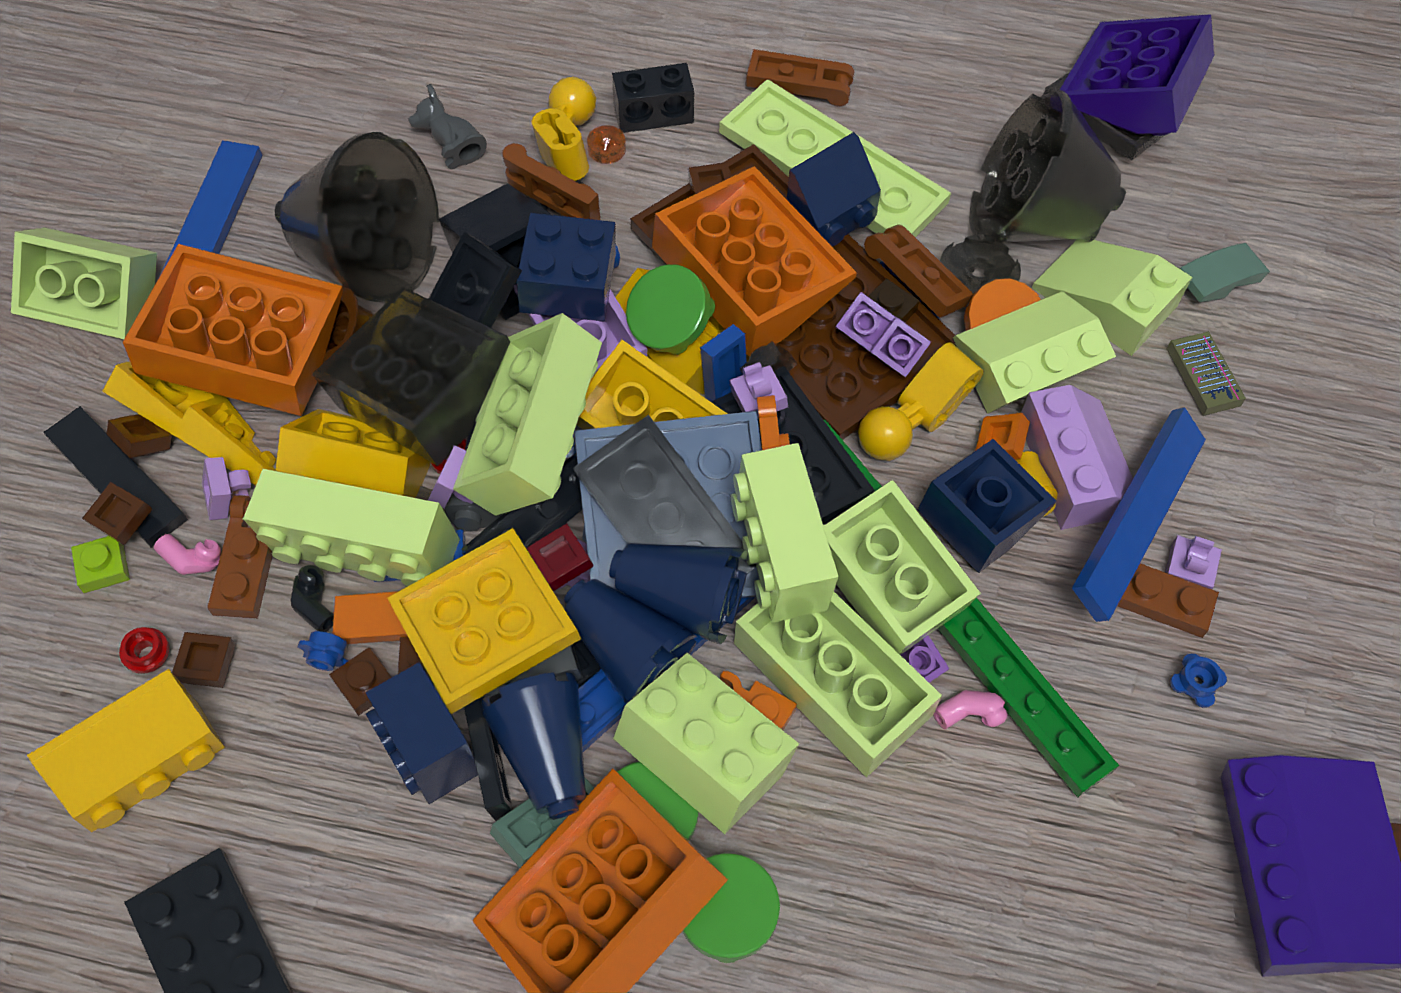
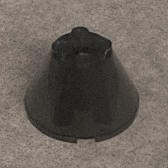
(1045, 176)
(364, 216)

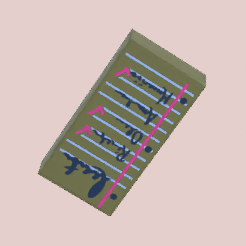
(1206, 373)

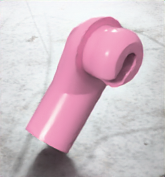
(188, 561)
(971, 702)

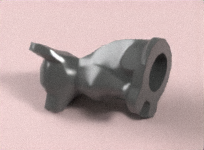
(458, 137)

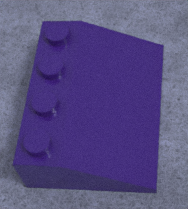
(1142, 71)
(1315, 863)

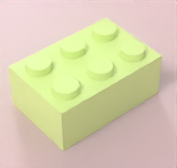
(784, 533)
(896, 569)
(705, 741)

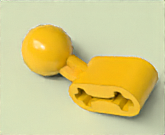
(555, 128)
(926, 401)

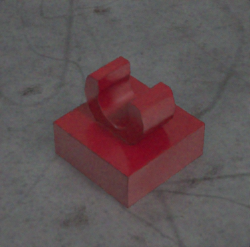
(560, 557)

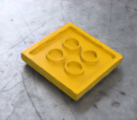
(483, 620)

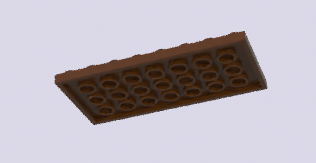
(832, 368)

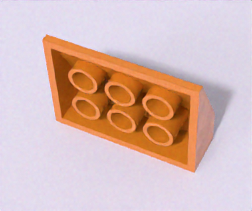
(753, 255)
(235, 329)
(599, 897)

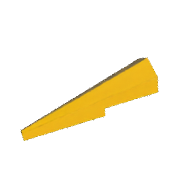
(193, 416)

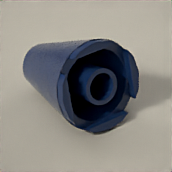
(684, 583)
(625, 636)
(542, 739)

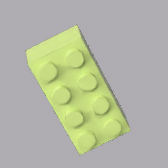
(529, 417)
(350, 527)
(841, 679)

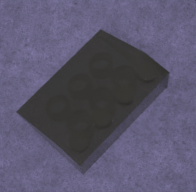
(415, 373)

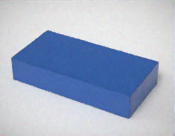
(722, 360)

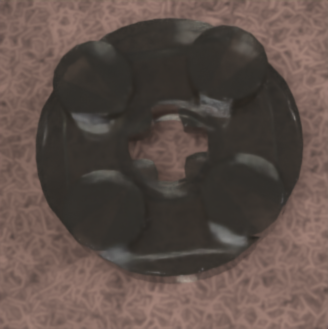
(976, 253)

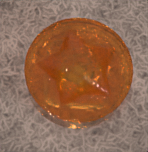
(606, 144)

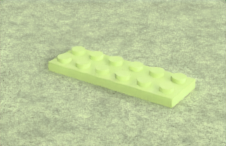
(794, 131)

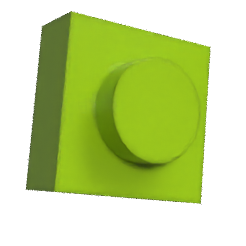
(99, 564)

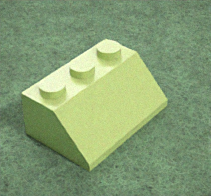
(80, 281)
(1034, 349)

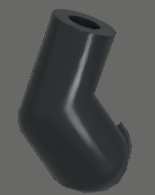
(307, 598)

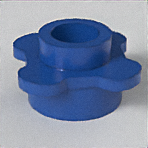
(323, 650)
(1207, 671)

